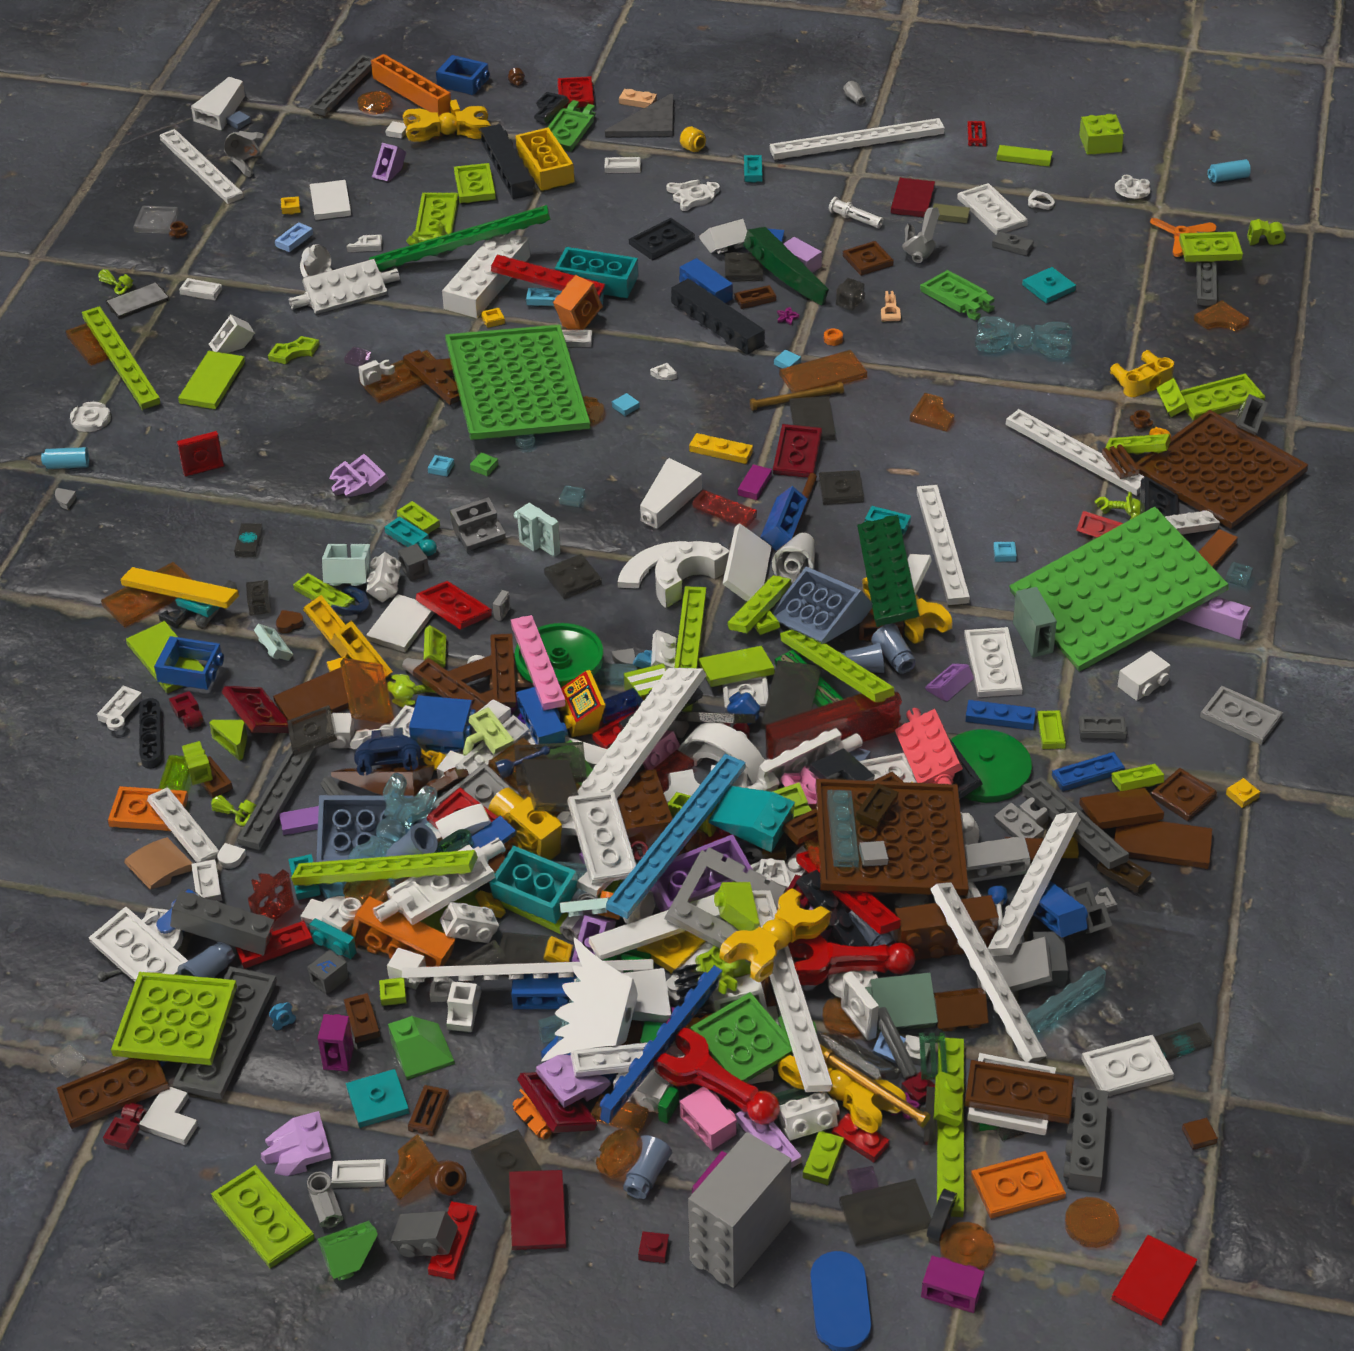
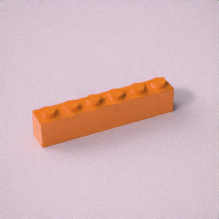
(411, 84)

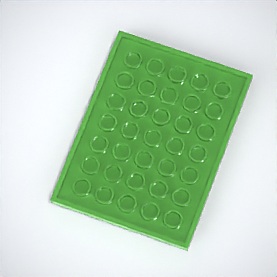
(516, 382)
(1122, 587)

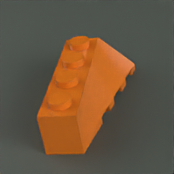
(400, 933)

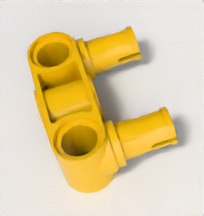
(1145, 377)

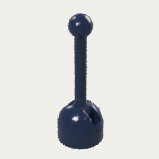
(506, 766)

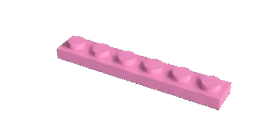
(537, 662)

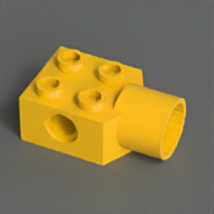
(535, 830)

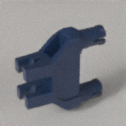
(387, 750)

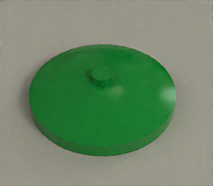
(569, 649)
(997, 760)

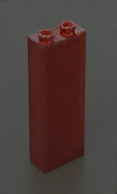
(849, 716)

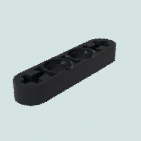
(150, 733)

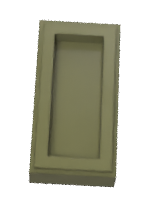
(953, 213)

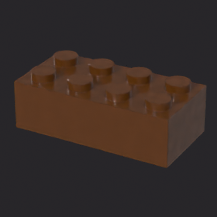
(644, 808)
(929, 934)

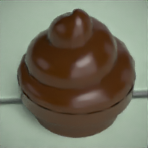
(516, 76)

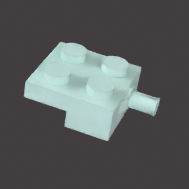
(538, 529)

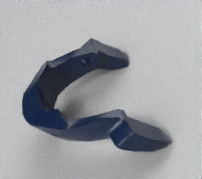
(352, 609)

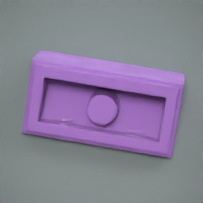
(950, 681)

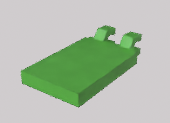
(572, 124)
(958, 294)

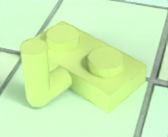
(489, 730)

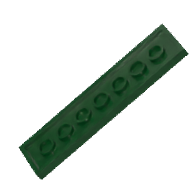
(887, 571)

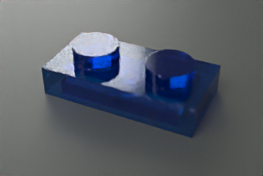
(621, 705)

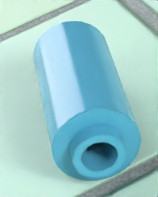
(1229, 171)
(65, 458)

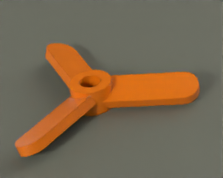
(1177, 250)

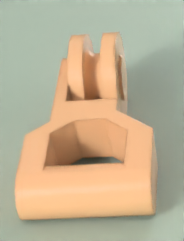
(890, 302)

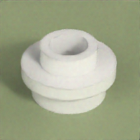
(349, 908)

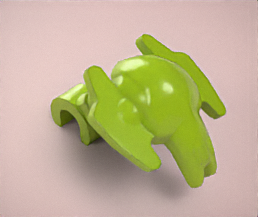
(418, 238)
(1131, 506)
(405, 689)
(731, 971)

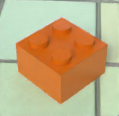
(577, 304)

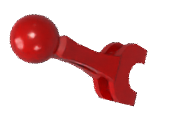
(830, 958)
(704, 1071)

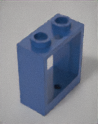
(449, 79)
(188, 648)

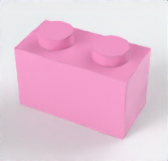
(708, 1117)

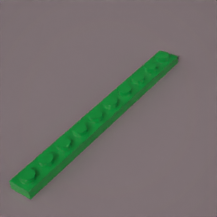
(460, 238)

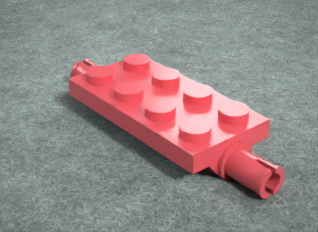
(928, 748)

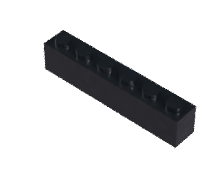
(507, 161)
(718, 316)

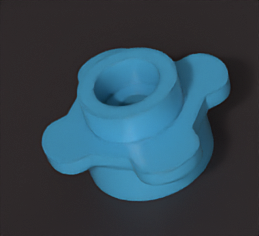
(278, 1011)

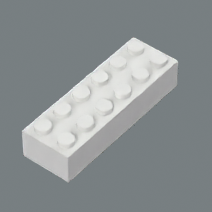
(475, 284)

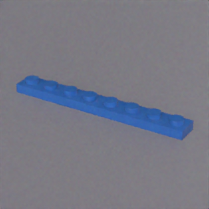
(665, 1038)

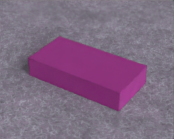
(754, 482)

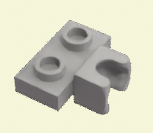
(1023, 821)

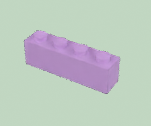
(1220, 616)

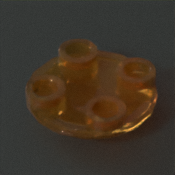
(374, 101)

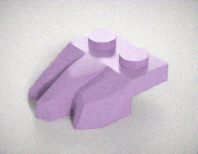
(358, 477)
(560, 1079)
(297, 1145)

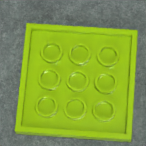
(174, 1018)

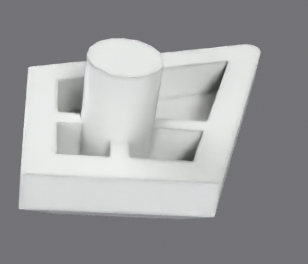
(775, 871)

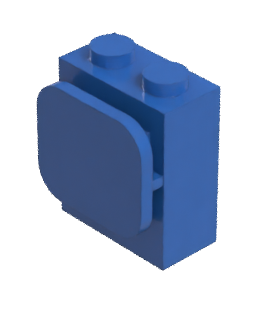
(441, 723)

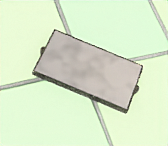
(137, 300)

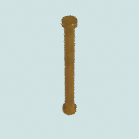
(754, 404)
(921, 1117)

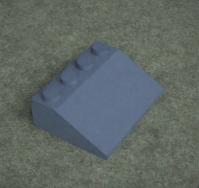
(821, 606)
(346, 823)

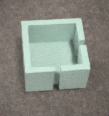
(340, 569)

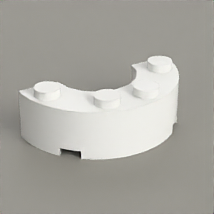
(684, 561)
(715, 740)

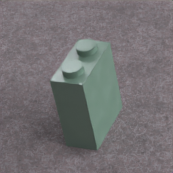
(1034, 622)
(907, 1000)

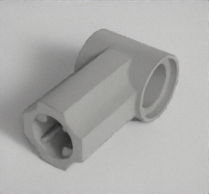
(571, 926)
(324, 1200)

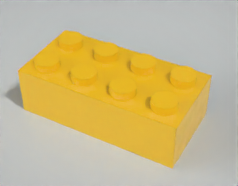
(545, 158)

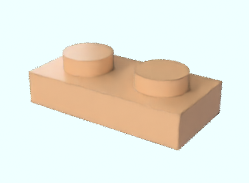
(637, 98)

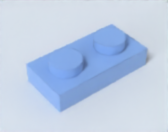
(294, 237)

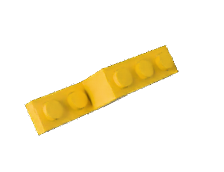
(344, 638)

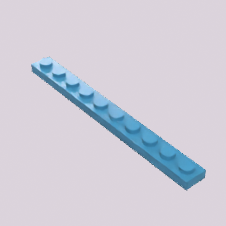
(675, 836)

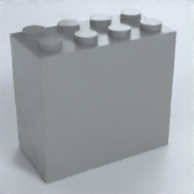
(739, 1209)

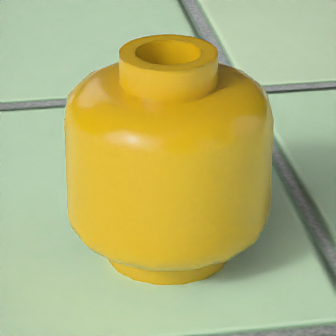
(692, 139)

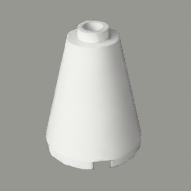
(794, 557)

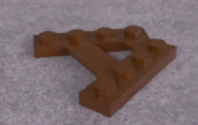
(434, 374)
(454, 682)

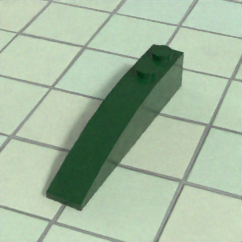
(784, 264)

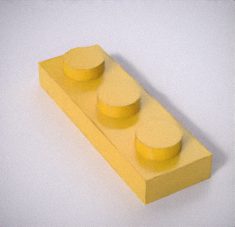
(721, 448)

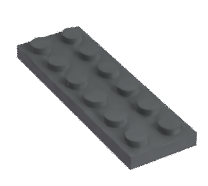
(244, 1014)

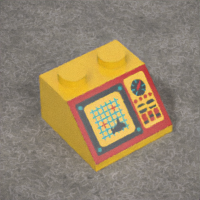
(582, 705)

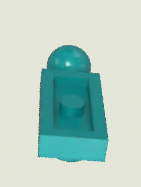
(409, 535)

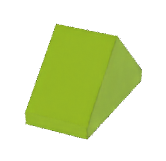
(230, 735)

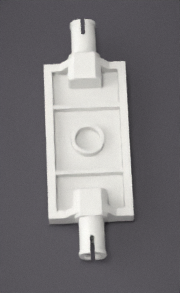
(344, 287)
(806, 753)
(427, 894)

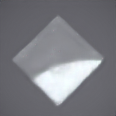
(155, 219)

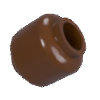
(448, 1178)

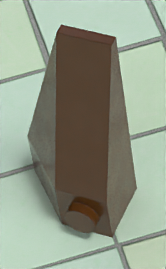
(379, 777)

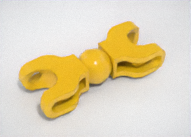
(431, 124)
(931, 616)
(762, 944)
(859, 1100)

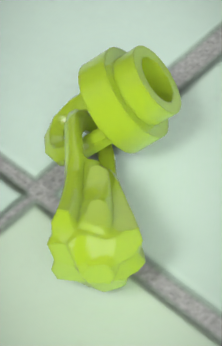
(107, 277)
(221, 805)

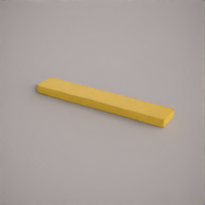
(179, 587)

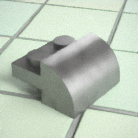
(476, 524)

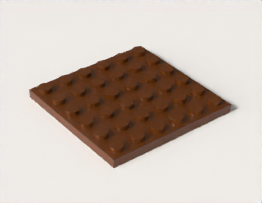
(1222, 468)
(919, 836)

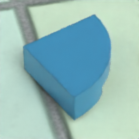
(643, 659)

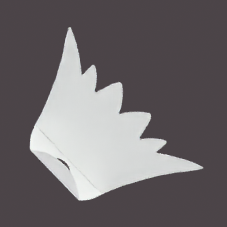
(600, 1006)

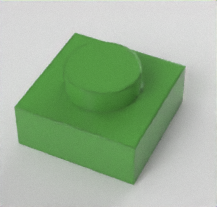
(484, 464)

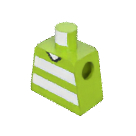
(643, 679)

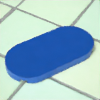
(840, 1301)

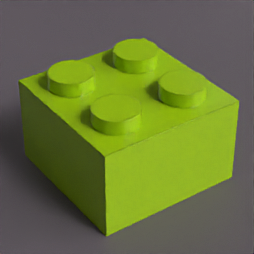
(1101, 134)

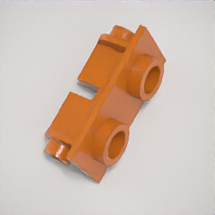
(527, 1110)

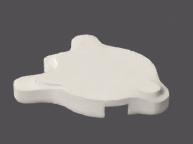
(693, 193)

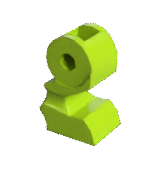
(1273, 231)
(197, 763)

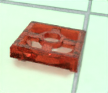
(267, 888)

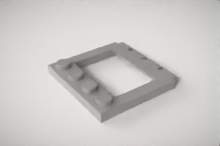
(701, 922)

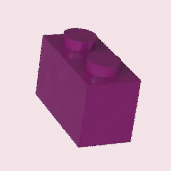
(335, 1042)
(952, 1284)

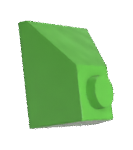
(419, 1046)
(347, 1249)

